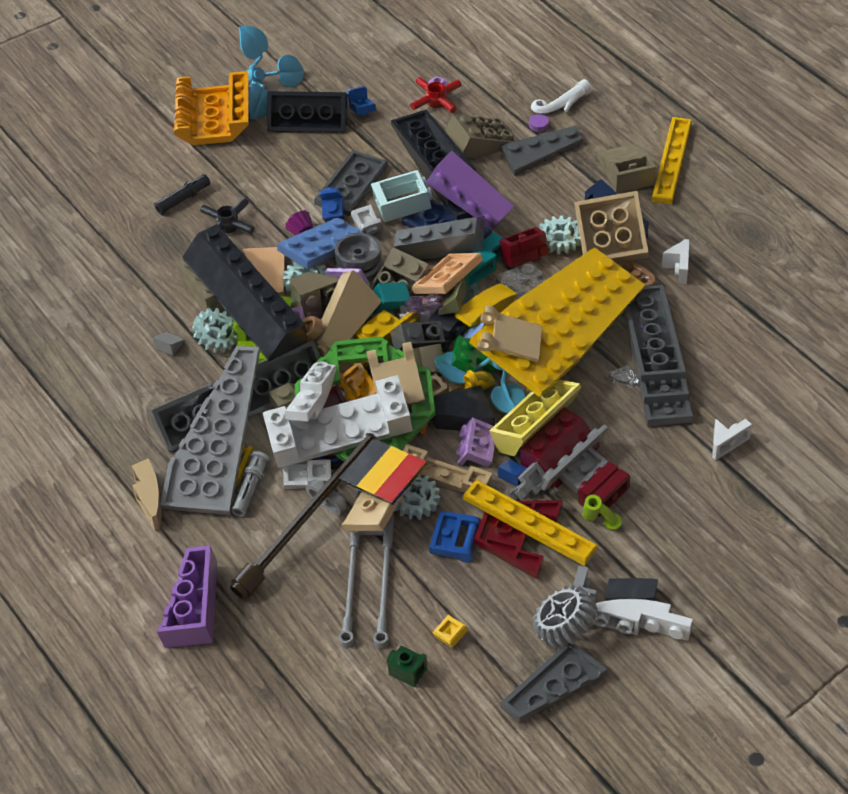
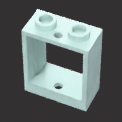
(399, 186)

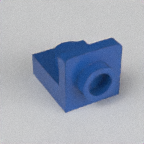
(332, 204)

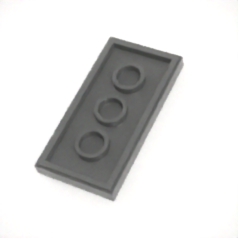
(355, 179)

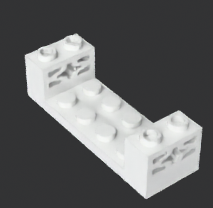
(339, 425)

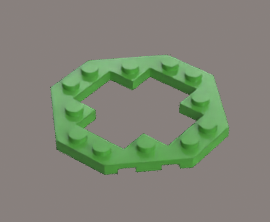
(356, 352)

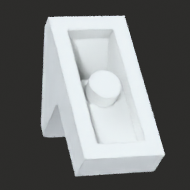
(677, 259)
(728, 439)

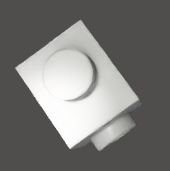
(366, 220)

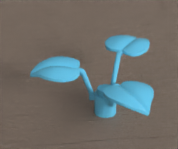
(253, 44)
(502, 398)

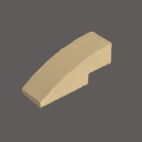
(147, 492)

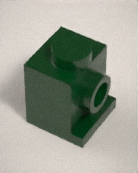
(407, 665)

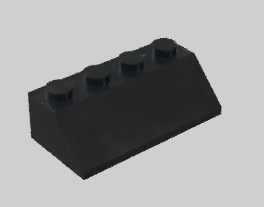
(307, 111)

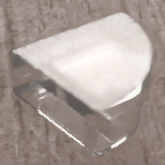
(624, 376)

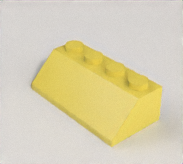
(531, 416)

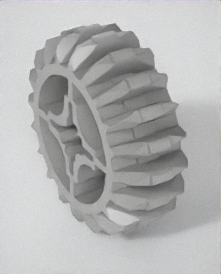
(565, 616)

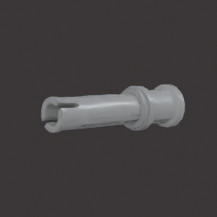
(252, 475)

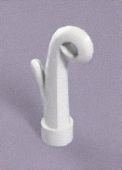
(580, 90)

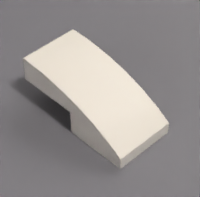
(300, 475)

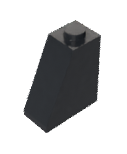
(459, 407)

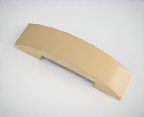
(448, 475)

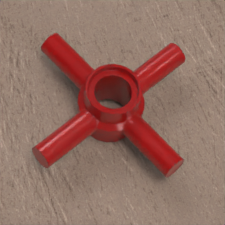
(435, 95)

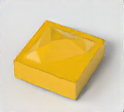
(450, 631)

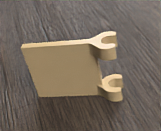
(510, 335)
(404, 368)

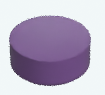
(538, 123)

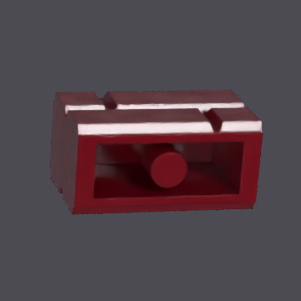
(523, 247)
(607, 483)

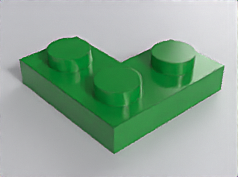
(467, 356)

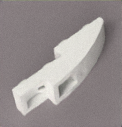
(313, 392)
(633, 614)

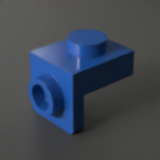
(360, 102)

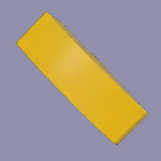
(496, 296)

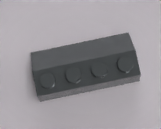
(442, 238)

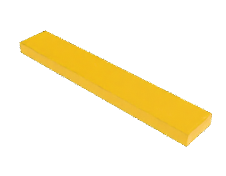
(672, 160)
(530, 522)

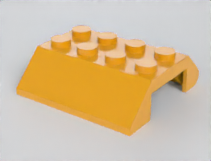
(212, 112)

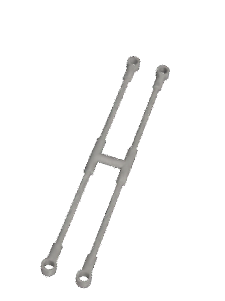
(382, 621)

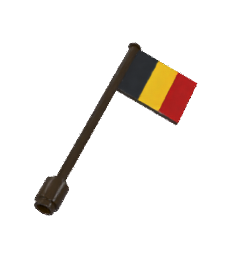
(371, 469)

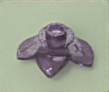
(418, 303)

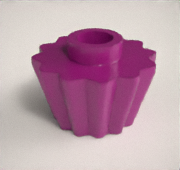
(299, 222)

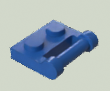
(447, 535)

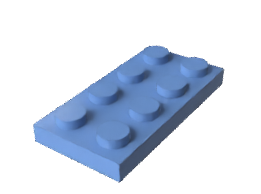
(317, 243)

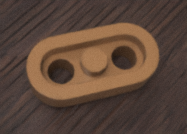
(639, 272)
(314, 327)

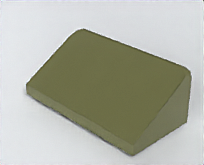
(454, 298)

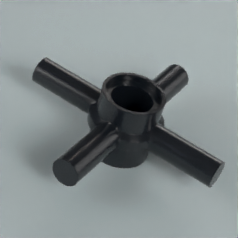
(227, 217)

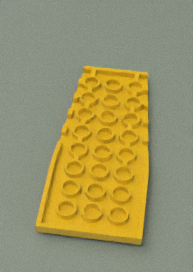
(573, 313)

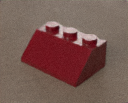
(555, 441)

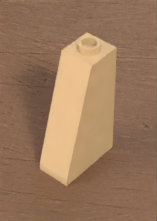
(346, 311)

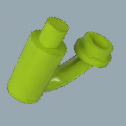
(594, 506)

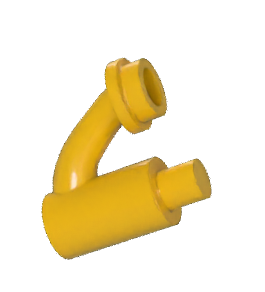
(478, 378)

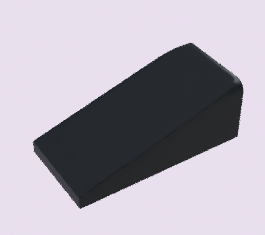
(632, 589)

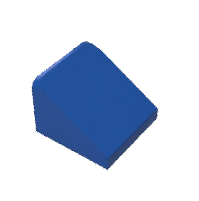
(510, 472)

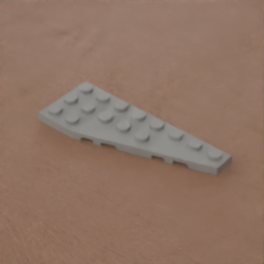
(208, 459)

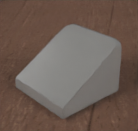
(168, 343)

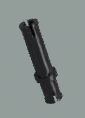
(188, 190)

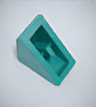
(392, 296)

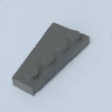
(529, 151)
(553, 681)

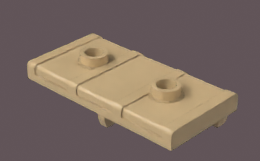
(369, 513)

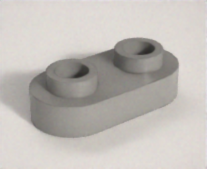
(333, 503)

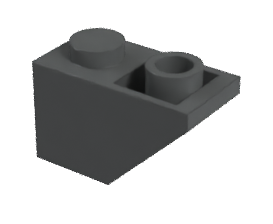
(418, 333)

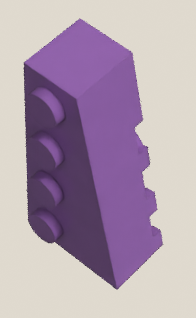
(469, 190)
(192, 604)

